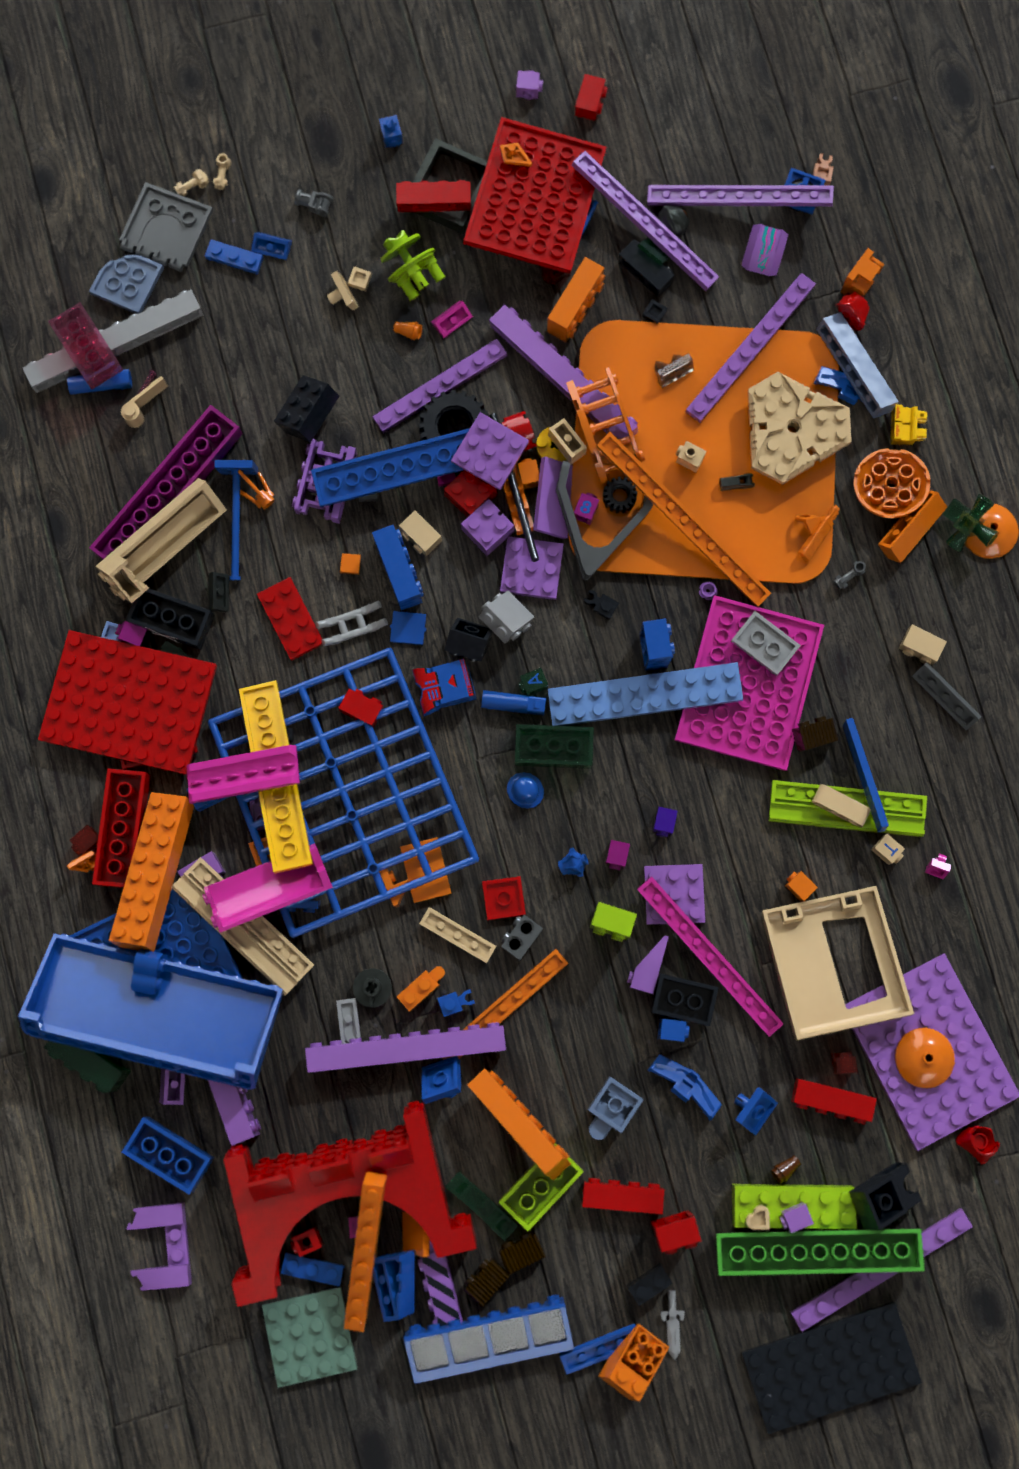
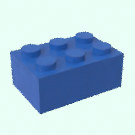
(656, 644)

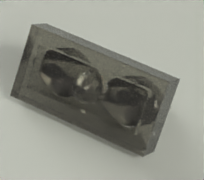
(671, 372)

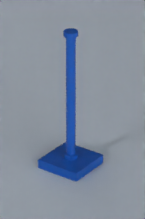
(231, 467)

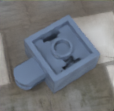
(613, 1108)

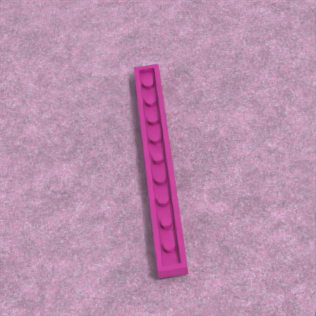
(710, 956)

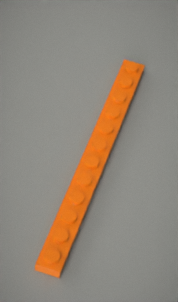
(683, 519)

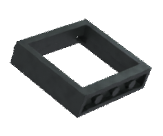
(426, 168)

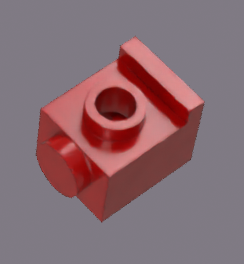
(315, 1242)

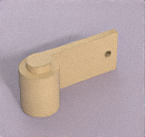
(131, 410)

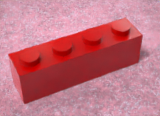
(433, 196)
(835, 1100)
(622, 1196)

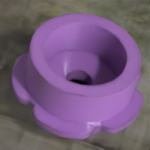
(708, 585)

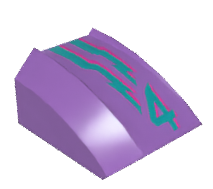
(764, 250)

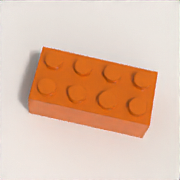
(575, 300)

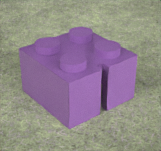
(487, 527)

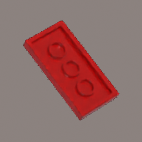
(290, 618)

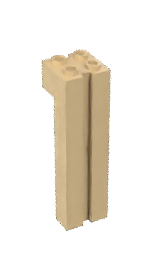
(159, 540)

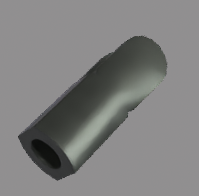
(733, 482)

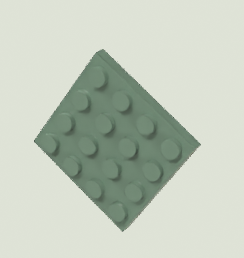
(309, 1337)

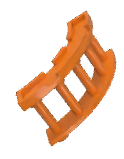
(590, 429)

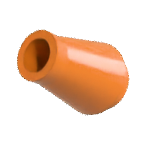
(408, 329)

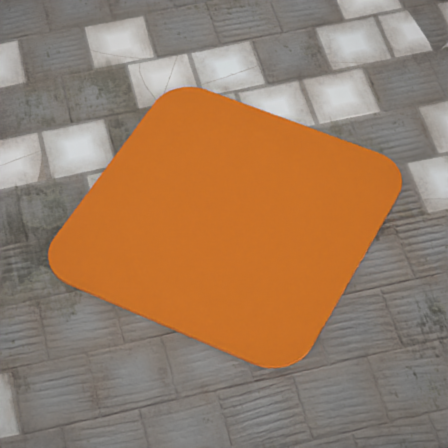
(749, 522)

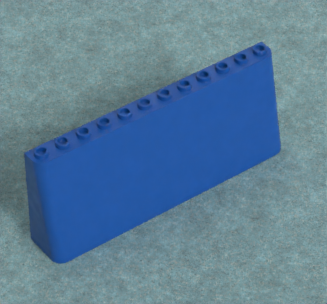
(192, 1025)

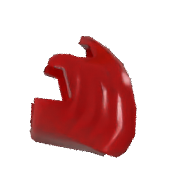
(854, 310)
(978, 1142)

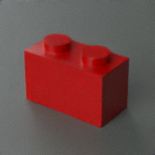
(590, 97)
(361, 707)

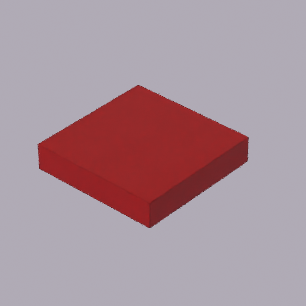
(503, 898)

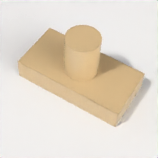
(342, 292)

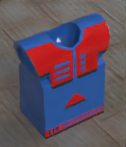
(444, 685)

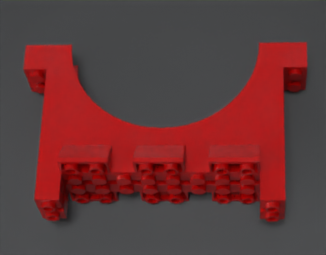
(286, 1188)

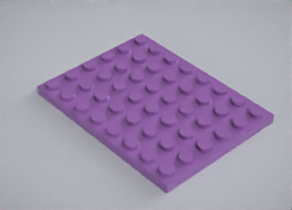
(978, 1076)

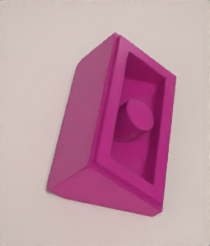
(452, 319)

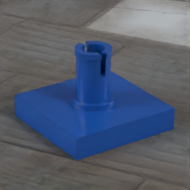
(441, 1080)
(755, 1110)

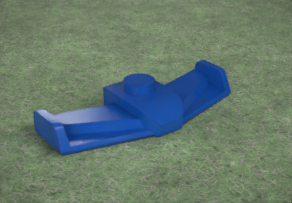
(837, 380)
(686, 1084)

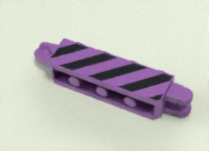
(440, 1287)

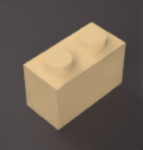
(567, 441)
(420, 533)
(922, 645)

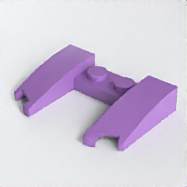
(178, 1269)

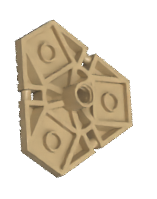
(819, 425)

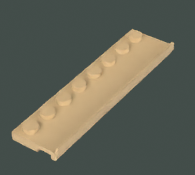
(255, 940)

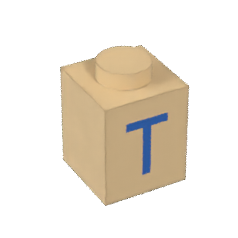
(888, 849)

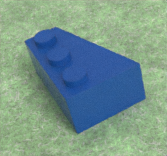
(395, 1284)

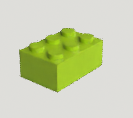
(612, 921)

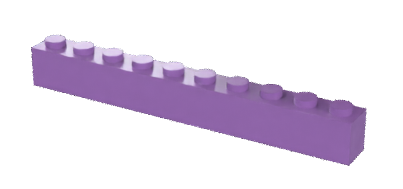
(554, 367)
(407, 1048)

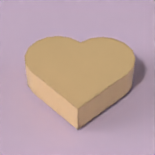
(759, 1218)

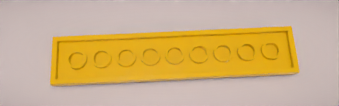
(281, 805)

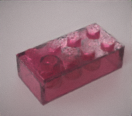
(85, 345)

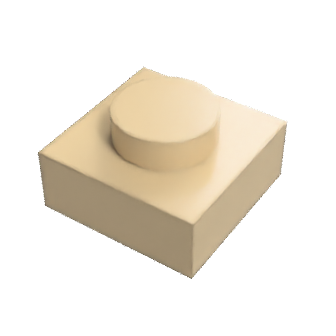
(359, 279)

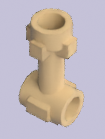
(224, 164)
(199, 179)

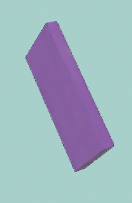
(548, 512)

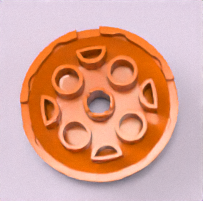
(896, 468)

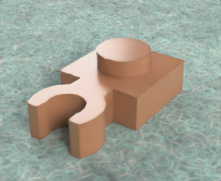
(823, 169)

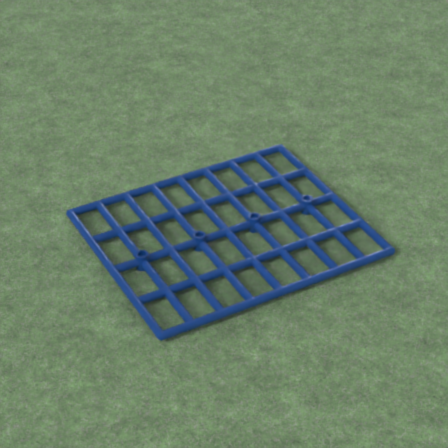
(352, 815)

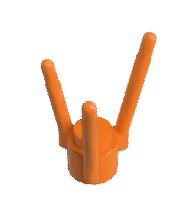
(264, 499)

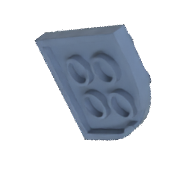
(127, 282)

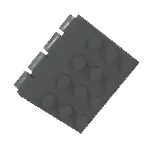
(165, 227)

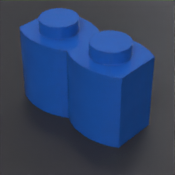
(147, 972)

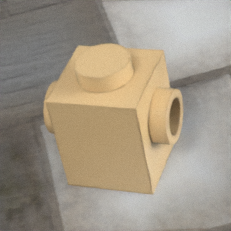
(690, 456)

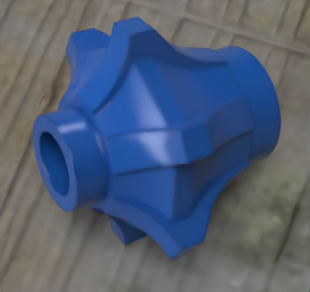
(573, 863)

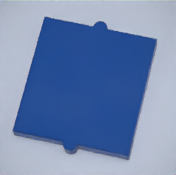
(408, 628)

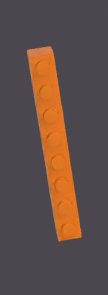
(365, 1251)

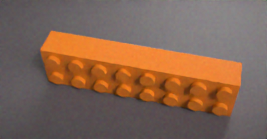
(152, 872)

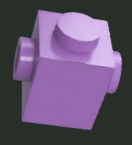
(528, 84)

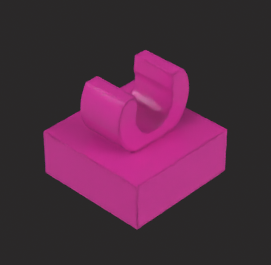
(938, 867)

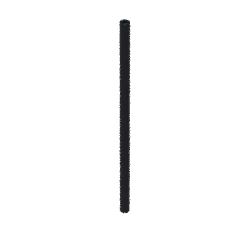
(521, 511)

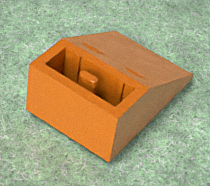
(634, 1363)

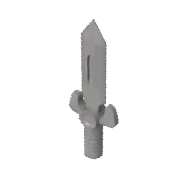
(673, 1328)

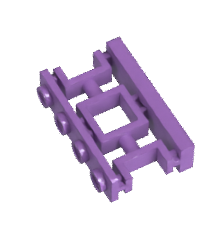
(307, 478)

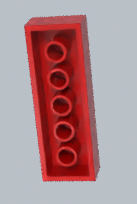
(120, 825)

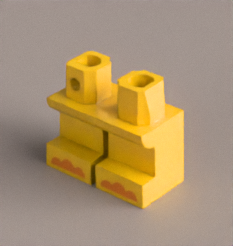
(904, 425)

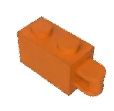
(421, 988)

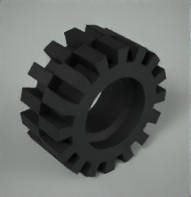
(619, 484)

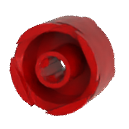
(520, 426)

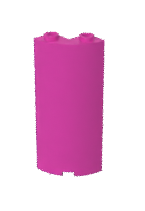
(263, 891)

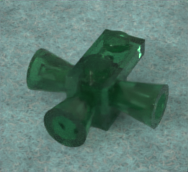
(970, 522)

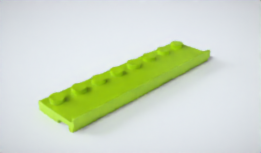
(793, 805)

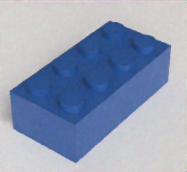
(399, 571)
(168, 1154)

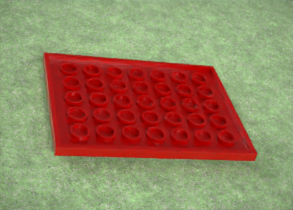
(535, 209)
(127, 702)

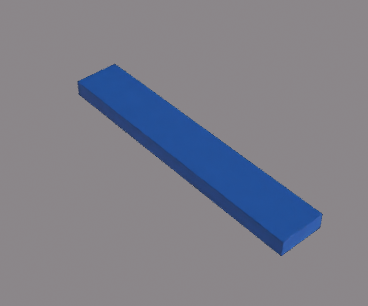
(865, 775)

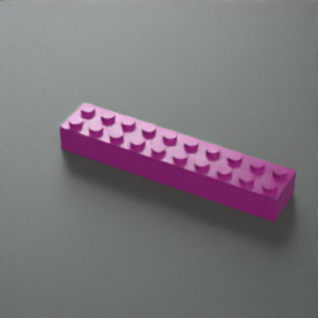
(189, 460)

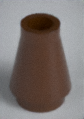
(785, 1169)

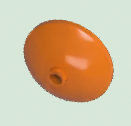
(1006, 539)
(911, 1059)

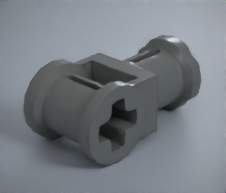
(317, 202)

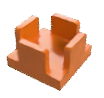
(862, 275)

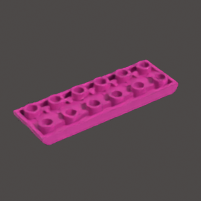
(243, 774)

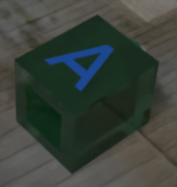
(533, 682)

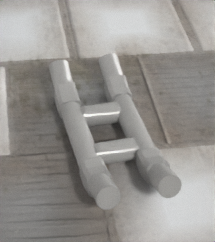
(358, 614)

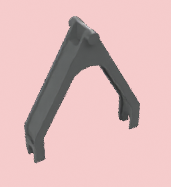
(587, 556)

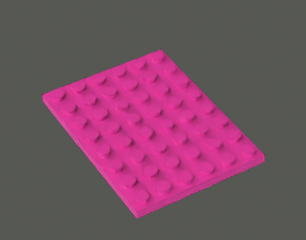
(771, 704)

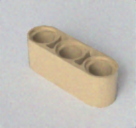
(841, 805)

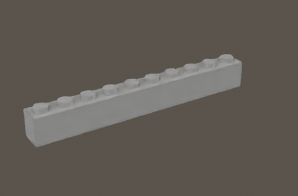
(119, 337)

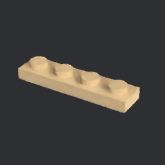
(457, 935)

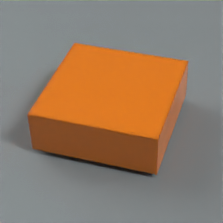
(350, 564)

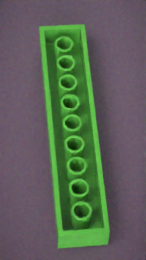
(819, 1252)

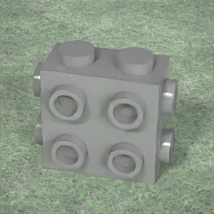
(506, 616)

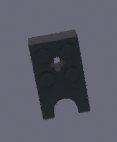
(883, 1197)

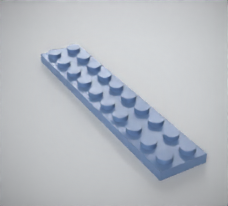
(645, 694)

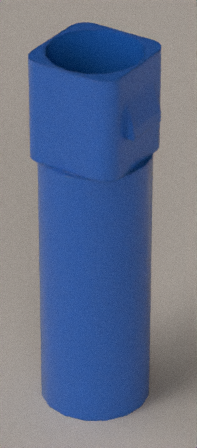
(121, 381)
(513, 702)

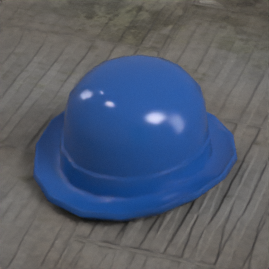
(525, 790)

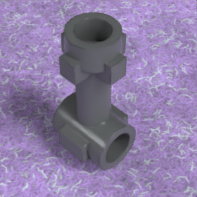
(858, 568)

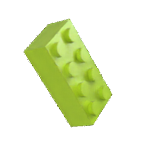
(537, 1193)

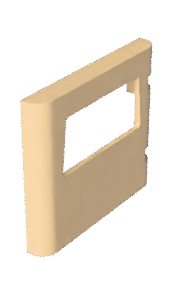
(808, 971)

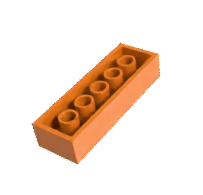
(519, 1124)

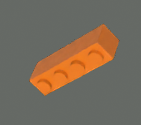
(911, 528)

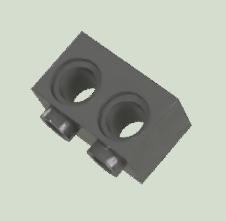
(526, 940)

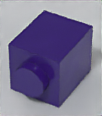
(664, 821)

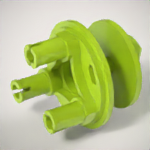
(412, 266)

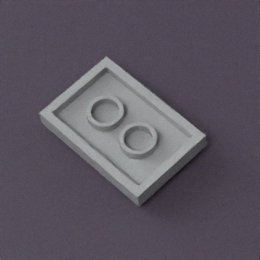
(765, 643)

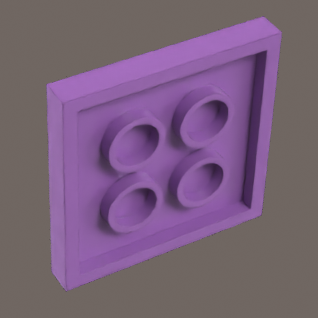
(490, 451)
(531, 578)
(684, 887)

